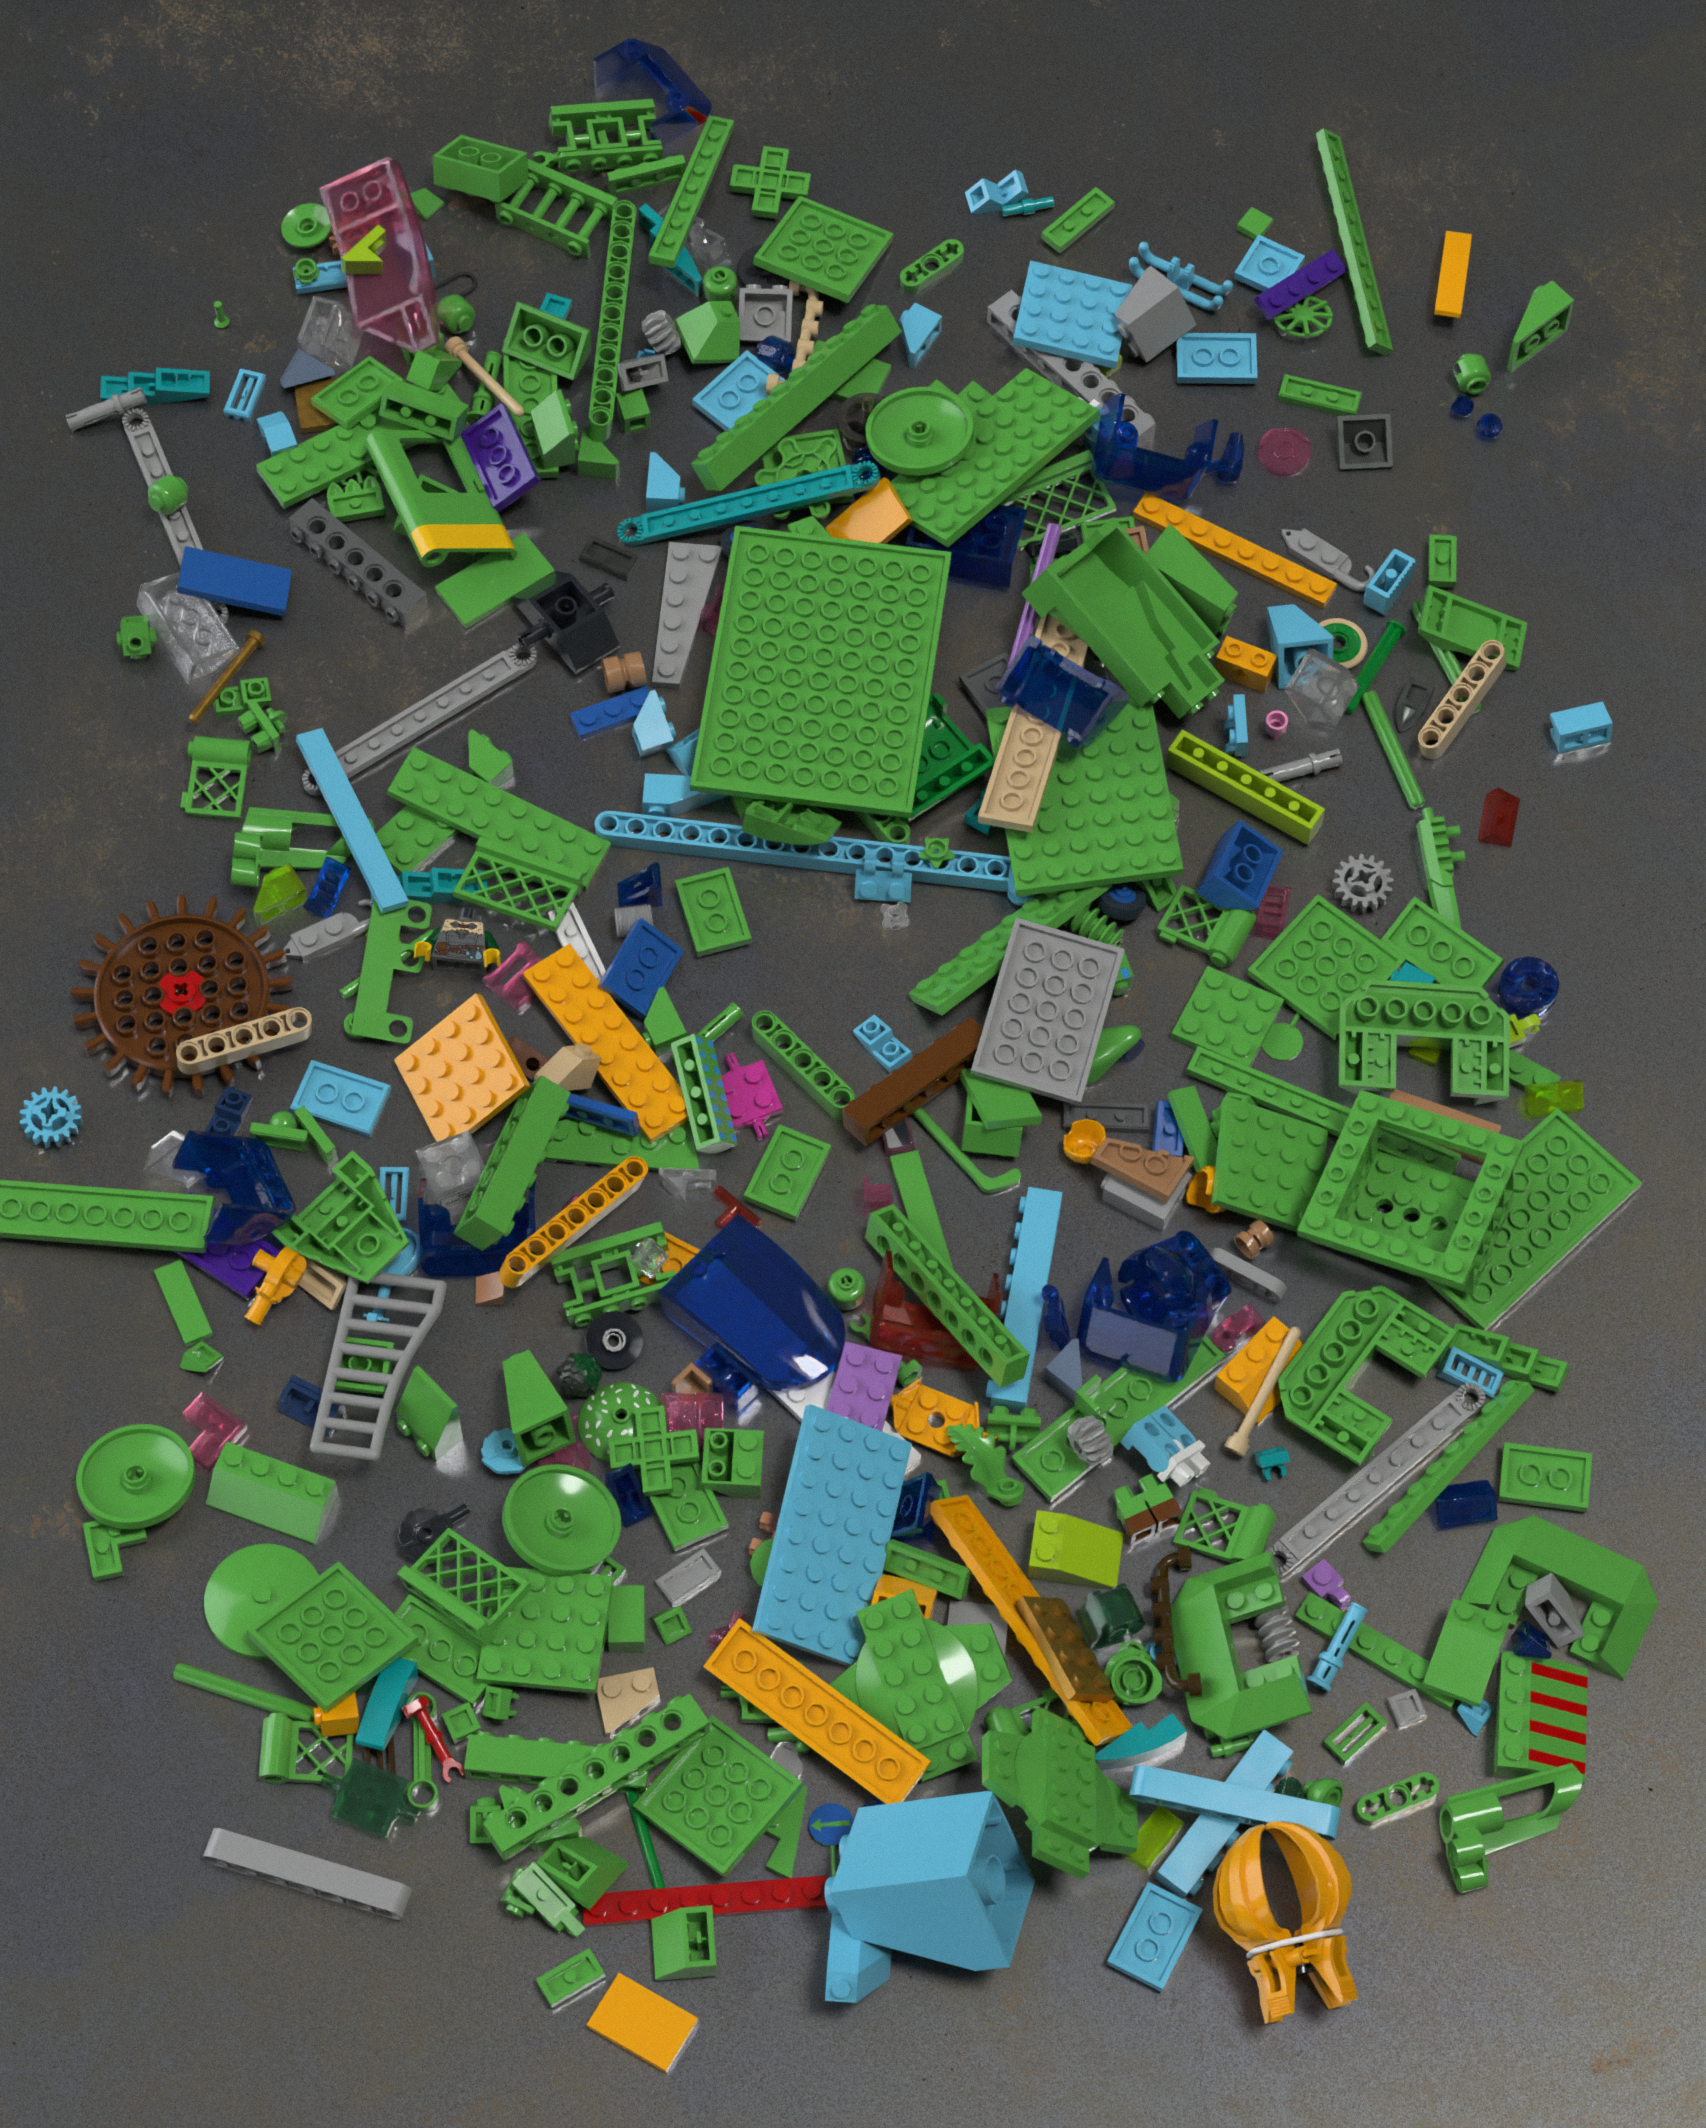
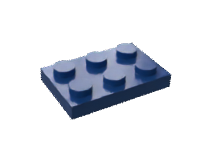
(640, 967)

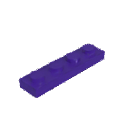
(1300, 284)

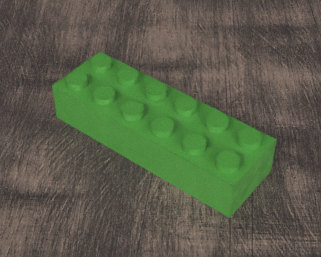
(513, 1164)

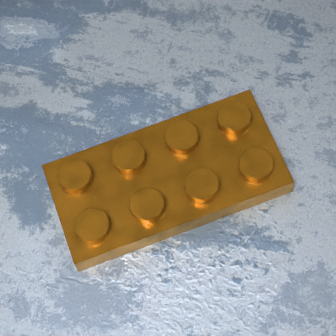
(1065, 1649)

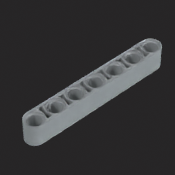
(307, 1874)

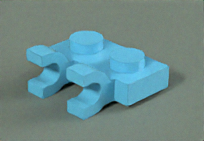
(1236, 727)
(883, 885)

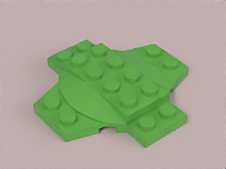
(925, 1679)
(1061, 1791)

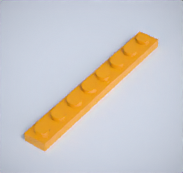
(1236, 551)

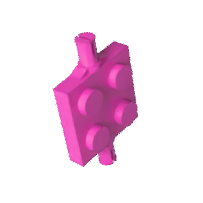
(750, 1095)

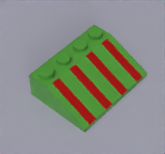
(1539, 1715)

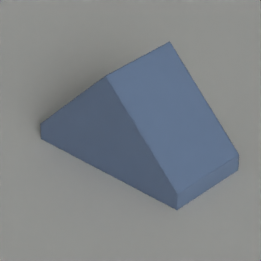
(304, 369)
(1065, 1370)

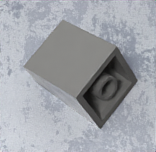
(1153, 315)

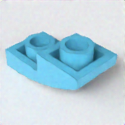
(882, 1044)

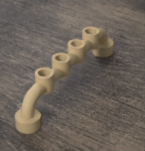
(809, 328)

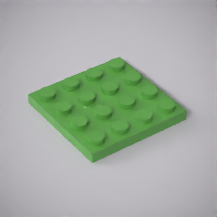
(823, 249)
(1322, 963)
(1267, 1163)
(551, 1634)
(332, 1636)
(718, 1797)

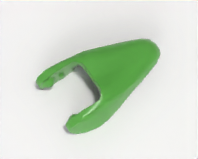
(1111, 1046)

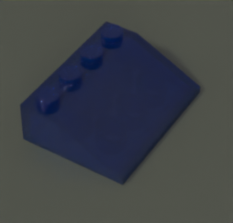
(986, 550)

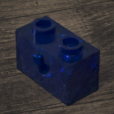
(728, 1377)

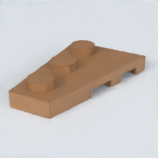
(1145, 1169)

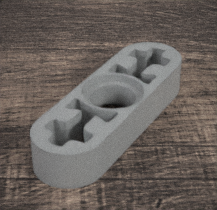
(1249, 1275)

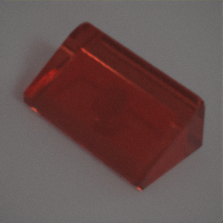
(1499, 818)

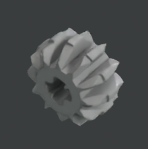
(661, 333)
(1090, 1441)

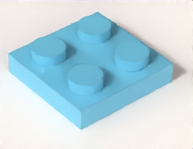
(1267, 264)

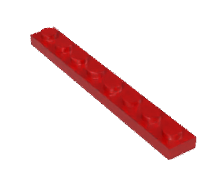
(725, 1898)

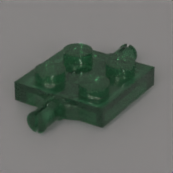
(370, 1797)

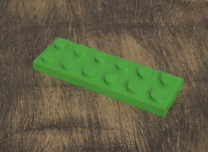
(529, 387)

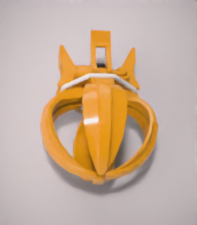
(1276, 1957)

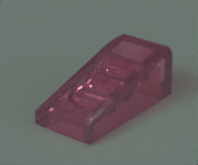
(1270, 927)

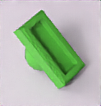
(281, 1133)

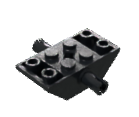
(567, 619)

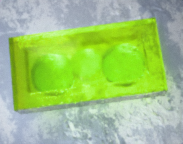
(1546, 1097)

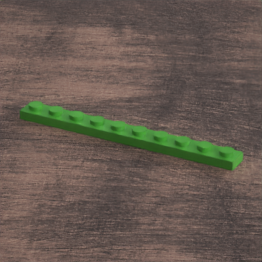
(1354, 242)
(1311, 1108)

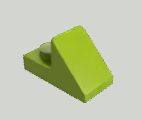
(363, 256)

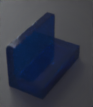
(1466, 1504)

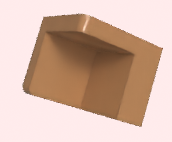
(692, 1381)

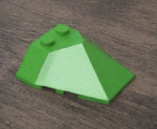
(348, 1224)

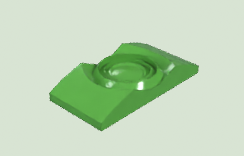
(1465, 625)

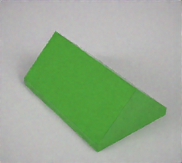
(547, 341)

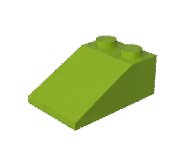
(1074, 1551)

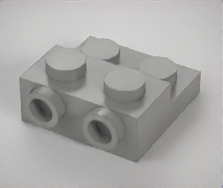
(765, 313)

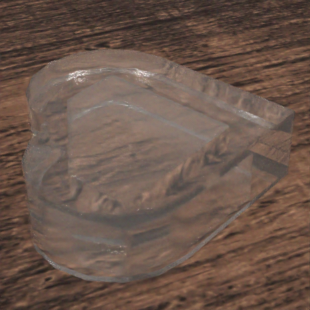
(786, 1756)

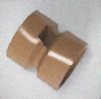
(624, 672)

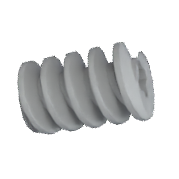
(1275, 1635)

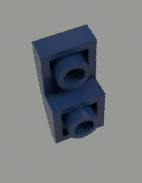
(230, 1112)

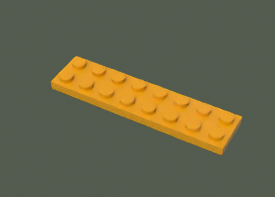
(627, 1061)
(817, 1714)

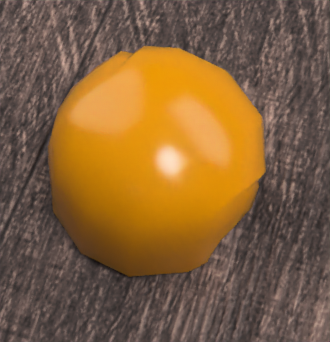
(1083, 1140)

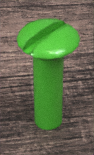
(220, 321)

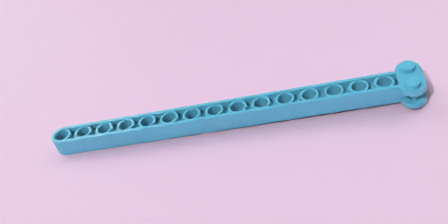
(812, 859)

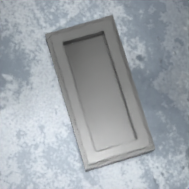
(688, 1577)

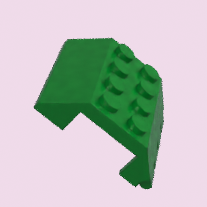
(946, 759)

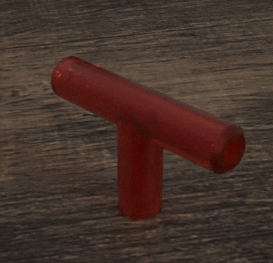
(735, 1208)

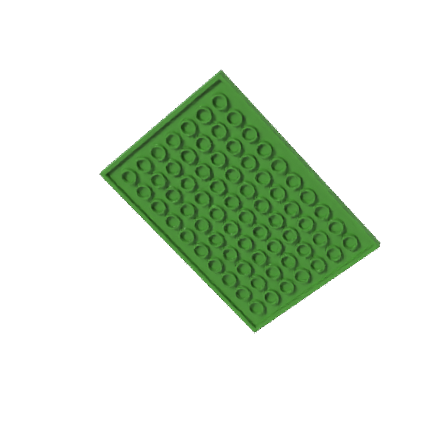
(821, 672)

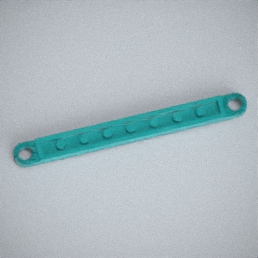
(748, 503)

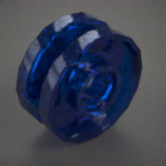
(1533, 973)

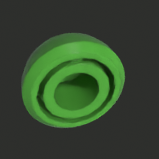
(1324, 1791)

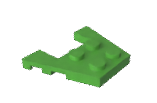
(787, 1831)

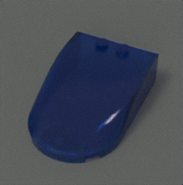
(757, 1308)

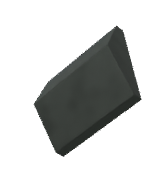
(1364, 441)

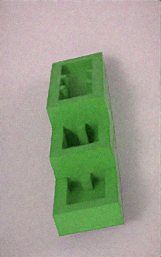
(1511, 1358)

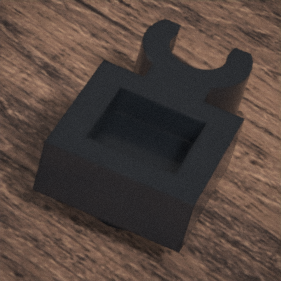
(1065, 545)

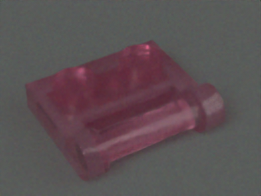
(516, 991)

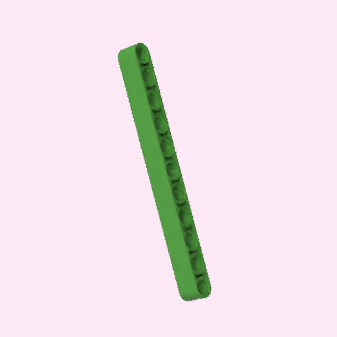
(611, 321)

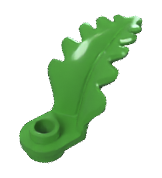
(987, 1463)

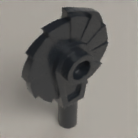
(424, 1527)

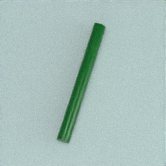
(645, 1841)

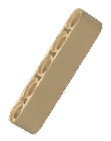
(1462, 711)
(235, 1051)

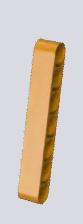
(565, 1229)

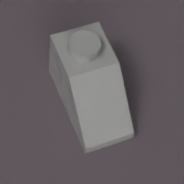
(1553, 1610)

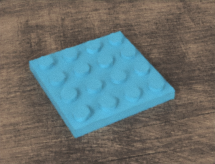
(1070, 314)

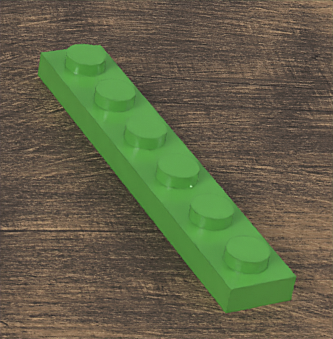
(1371, 1647)

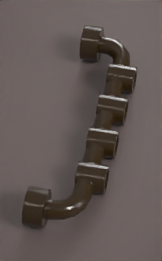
(1164, 1634)

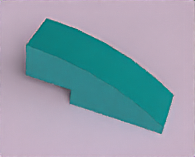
(385, 1704)
(1142, 1744)

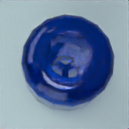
(776, 353)

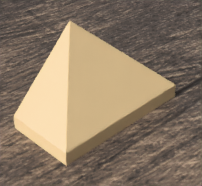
(323, 1283)

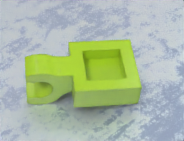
(1519, 1028)

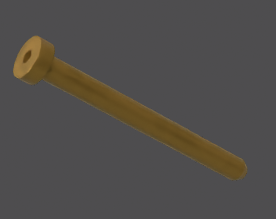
(254, 641)

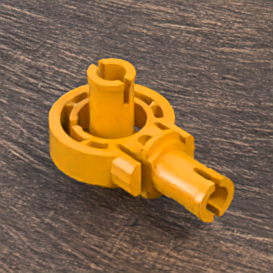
(282, 1278)

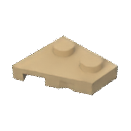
(624, 1697)

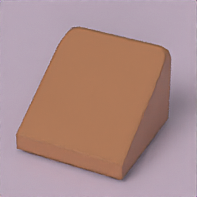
(489, 1290)

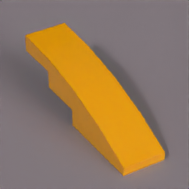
(1453, 274)

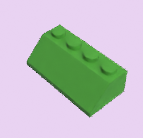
(271, 1493)

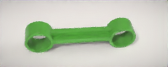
(422, 1758)

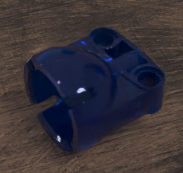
(1171, 1278)

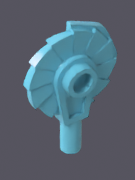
(500, 1453)

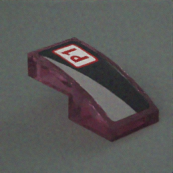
(898, 1139)

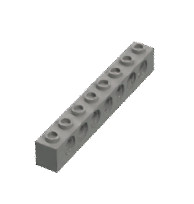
(1003, 317)

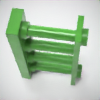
(560, 186)

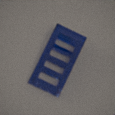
(319, 902)

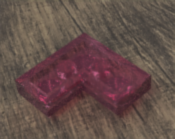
(217, 1428)

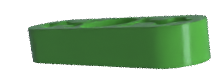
(926, 276)
(1374, 1800)

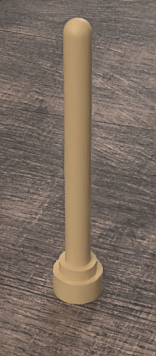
(458, 348)
(1239, 1440)

